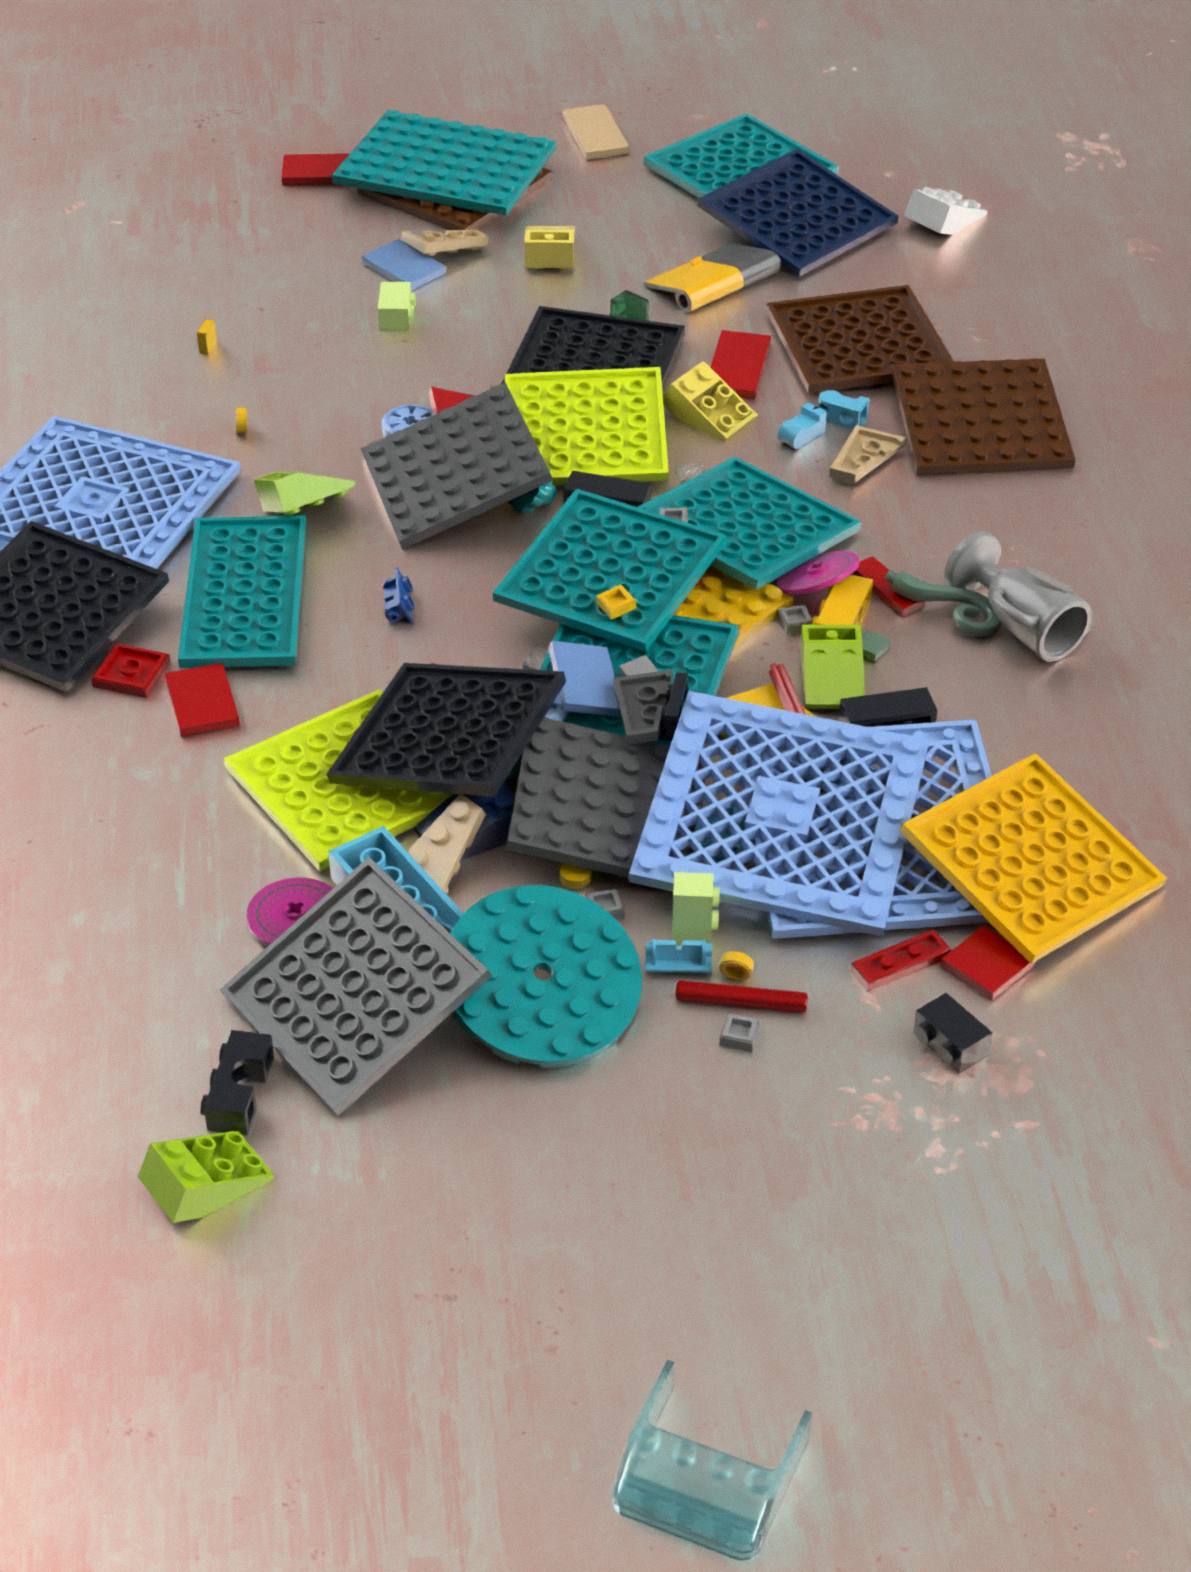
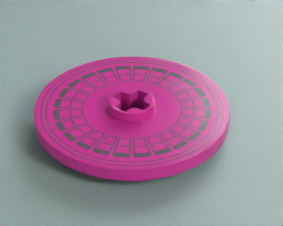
(819, 572)
(281, 905)

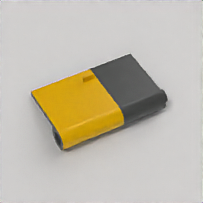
(716, 275)

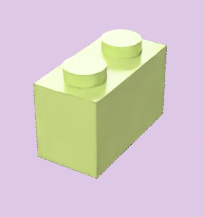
(396, 305)
(693, 906)

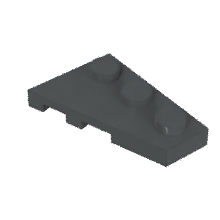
(641, 703)

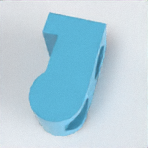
(843, 409)
(803, 427)

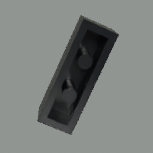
(618, 489)
(889, 708)

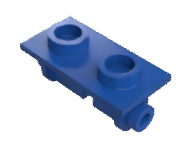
(398, 597)

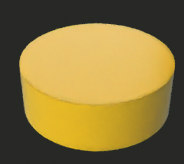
(241, 420)
(574, 876)
(736, 966)

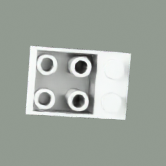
(943, 210)

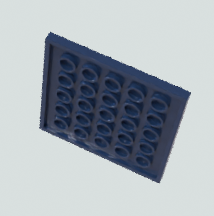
(798, 211)

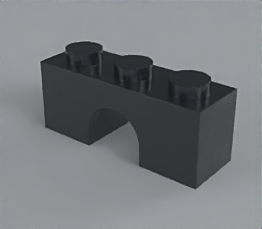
(242, 1060)

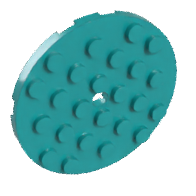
(591, 982)

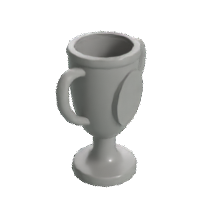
(1025, 600)

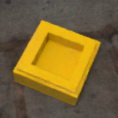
(206, 337)
(616, 602)

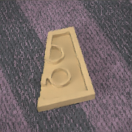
(434, 242)
(864, 452)
(446, 840)

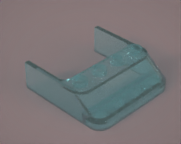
(699, 1489)

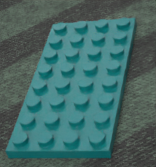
(243, 592)

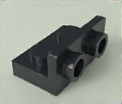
(675, 699)

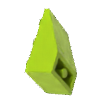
(288, 491)
(831, 664)
(201, 1173)

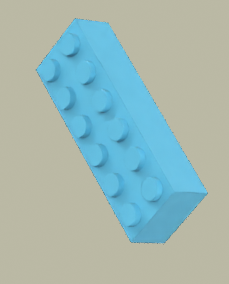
(400, 866)

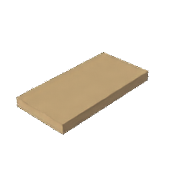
(595, 132)

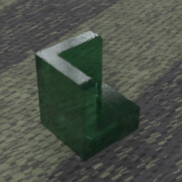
(630, 306)

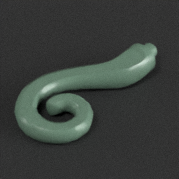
(921, 591)

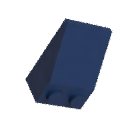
(494, 827)

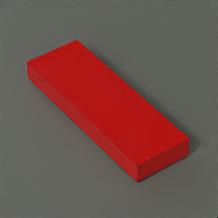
(875, 570)
(899, 960)

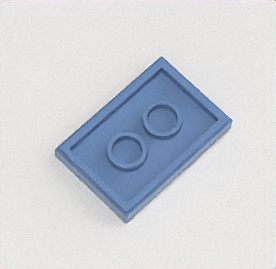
(403, 264)
(587, 676)

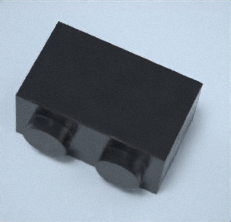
(952, 1033)

